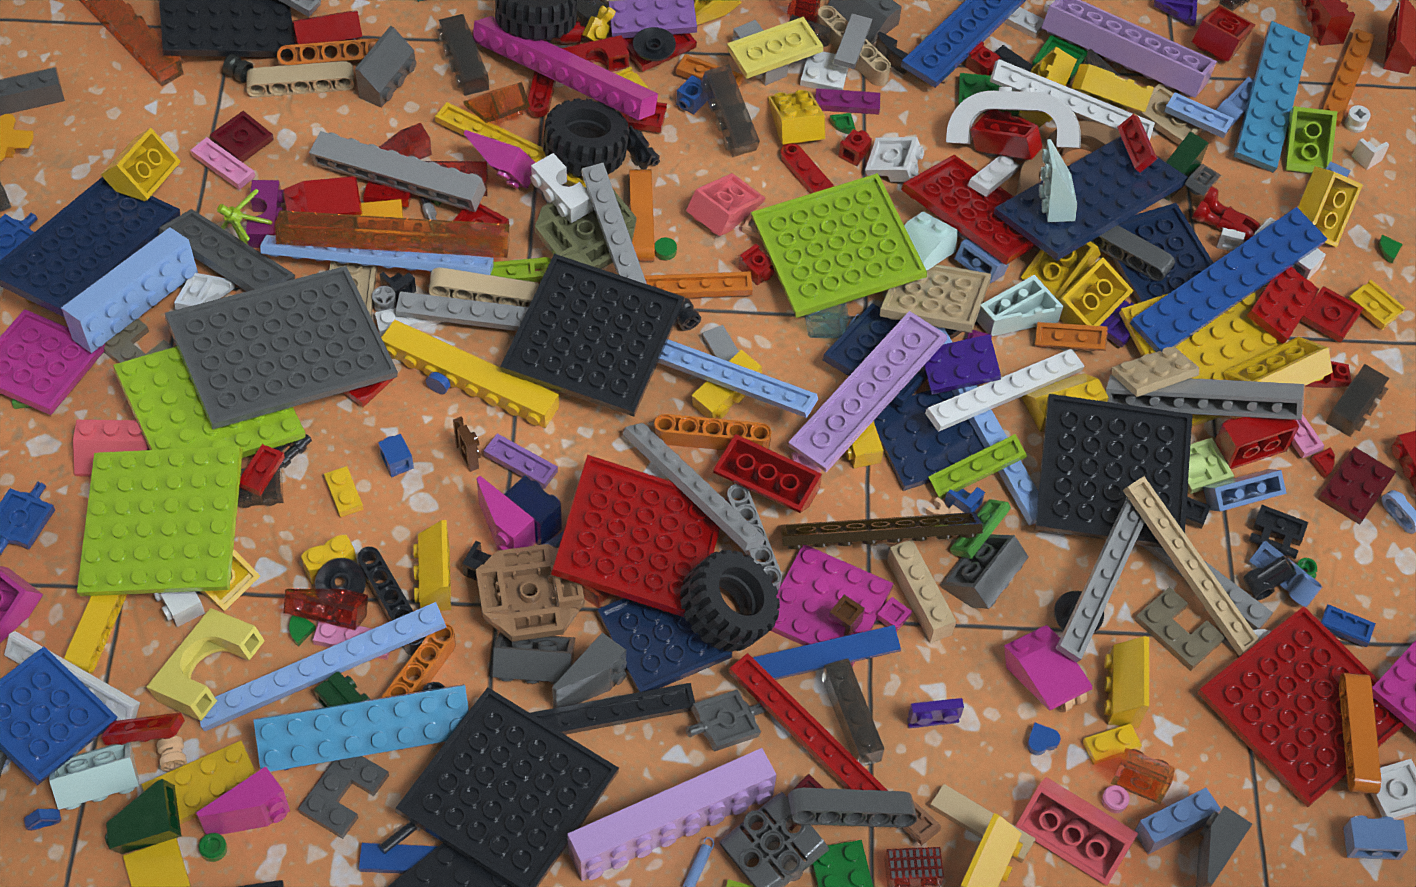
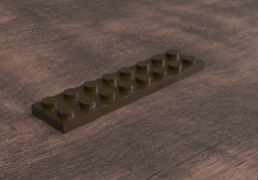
(888, 529)

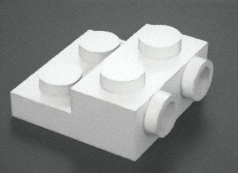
(895, 158)

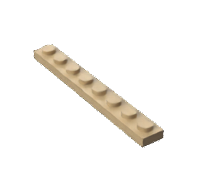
(1191, 566)

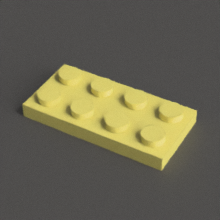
(774, 47)

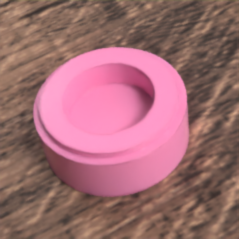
(1115, 799)

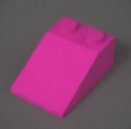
(506, 159)
(506, 520)
(16, 601)
(1045, 670)
(246, 806)

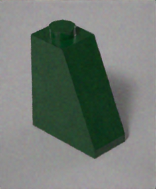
(1188, 156)
(146, 820)

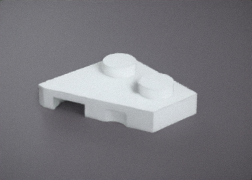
(202, 289)

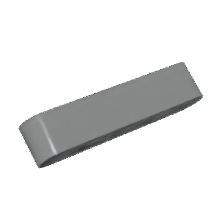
(748, 510)

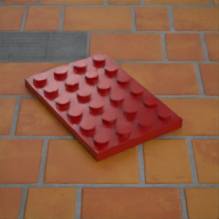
(947, 194)

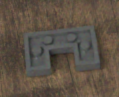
(323, 801)

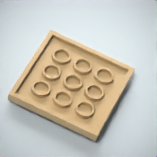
(944, 298)

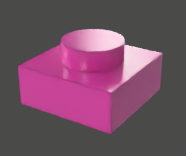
(894, 613)

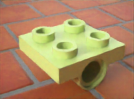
(1206, 466)

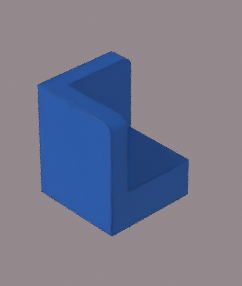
(964, 500)

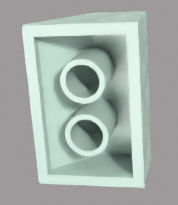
(95, 776)

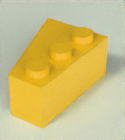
(1056, 67)
(1111, 88)

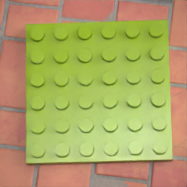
(838, 245)
(175, 419)
(160, 521)

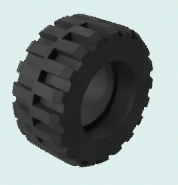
(536, 18)
(586, 135)
(711, 614)

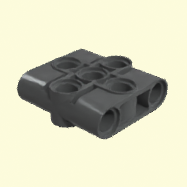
(741, 849)

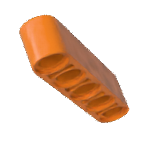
(320, 56)
(642, 207)
(702, 426)
(419, 667)
(1359, 733)

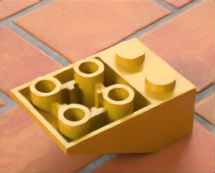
(797, 117)

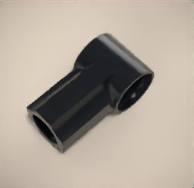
(1264, 580)

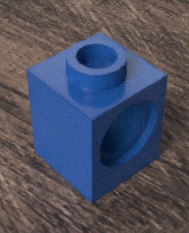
(691, 96)
(396, 455)

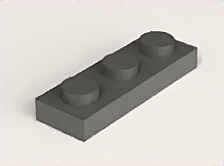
(1202, 180)

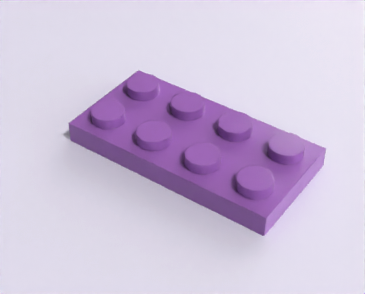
(636, 15)

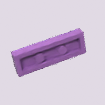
(520, 460)

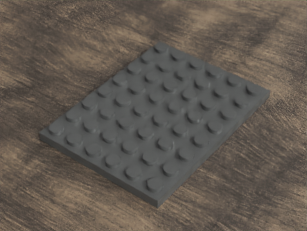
(280, 346)

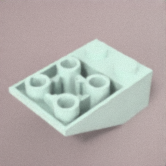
(1057, 188)

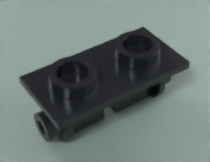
(638, 149)

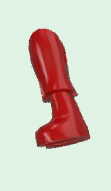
(1230, 218)

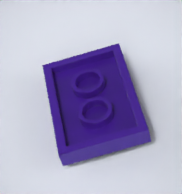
(962, 365)

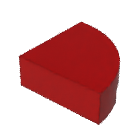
(1324, 462)

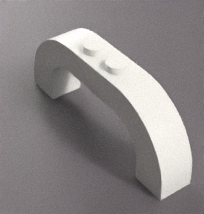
(1005, 99)

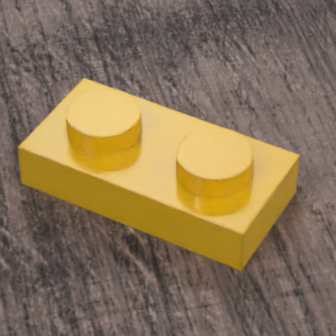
(343, 491)
(1111, 743)

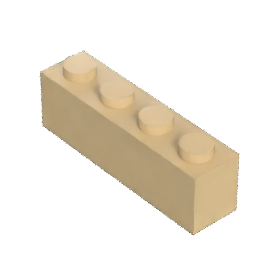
(921, 591)

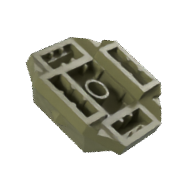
(582, 238)

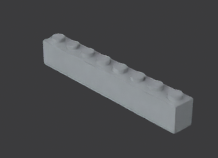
(398, 171)
(1218, 398)

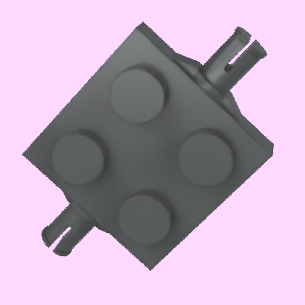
(725, 720)

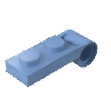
(1237, 102)
(1300, 587)

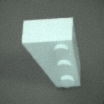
(1019, 308)

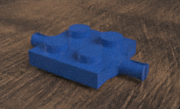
(14, 232)
(23, 517)

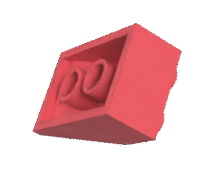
(724, 203)

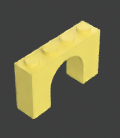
(212, 634)

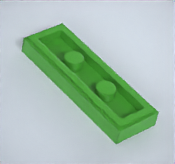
(990, 516)

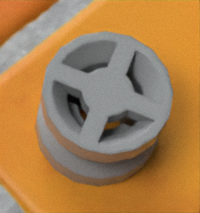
(381, 295)

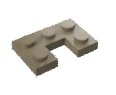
(122, 347)
(1160, 624)

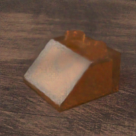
(499, 103)
(1143, 775)

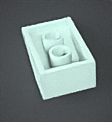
(931, 238)

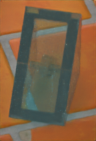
(828, 322)

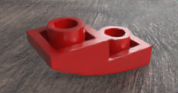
(1339, 378)

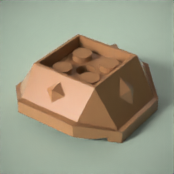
(522, 571)

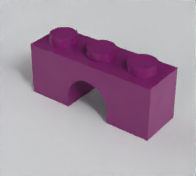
(267, 201)

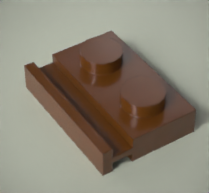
(467, 443)

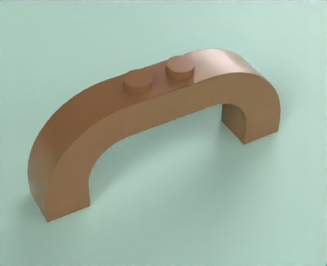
(1093, 137)

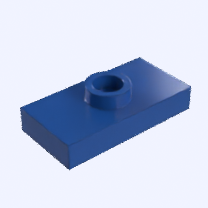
(1347, 625)

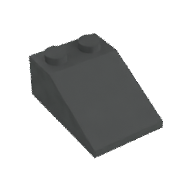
(592, 673)
(1221, 838)

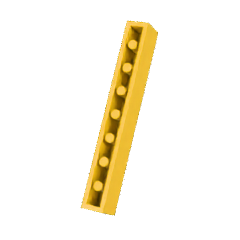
(471, 374)

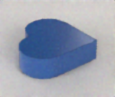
(1042, 739)
(42, 818)

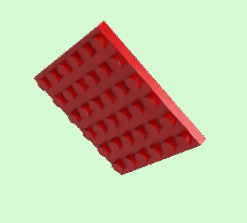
(633, 536)
(1288, 704)

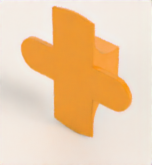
(12, 139)

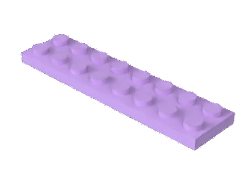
(867, 391)

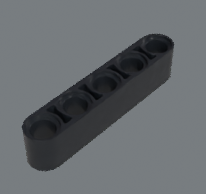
(385, 591)

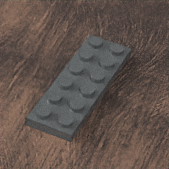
(227, 253)

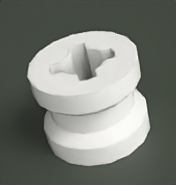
(1357, 119)

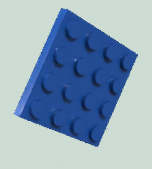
(47, 715)

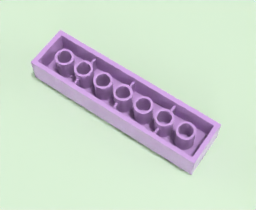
(1129, 45)
(671, 815)

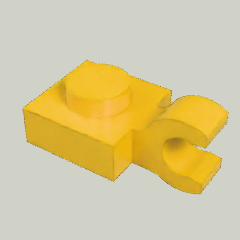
(597, 26)

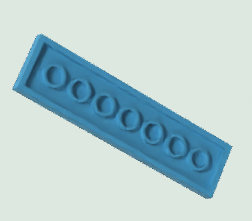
(1272, 97)
(359, 728)

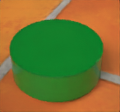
(665, 248)
(213, 847)

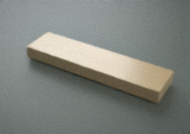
(972, 816)

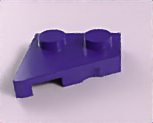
(1182, 9)

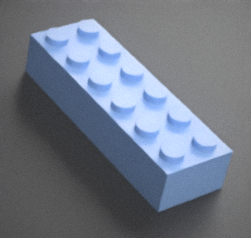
(130, 290)

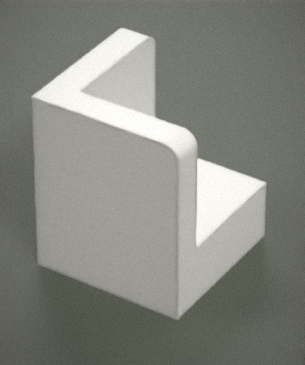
(1369, 155)

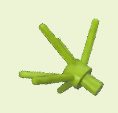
(234, 216)

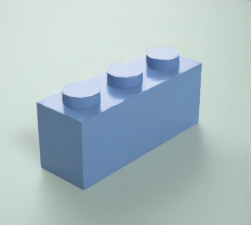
(1244, 489)
(1176, 820)

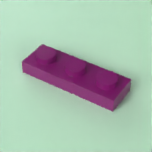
(848, 101)

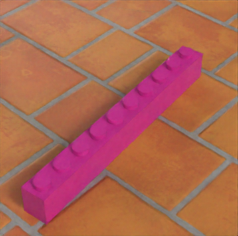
(568, 69)

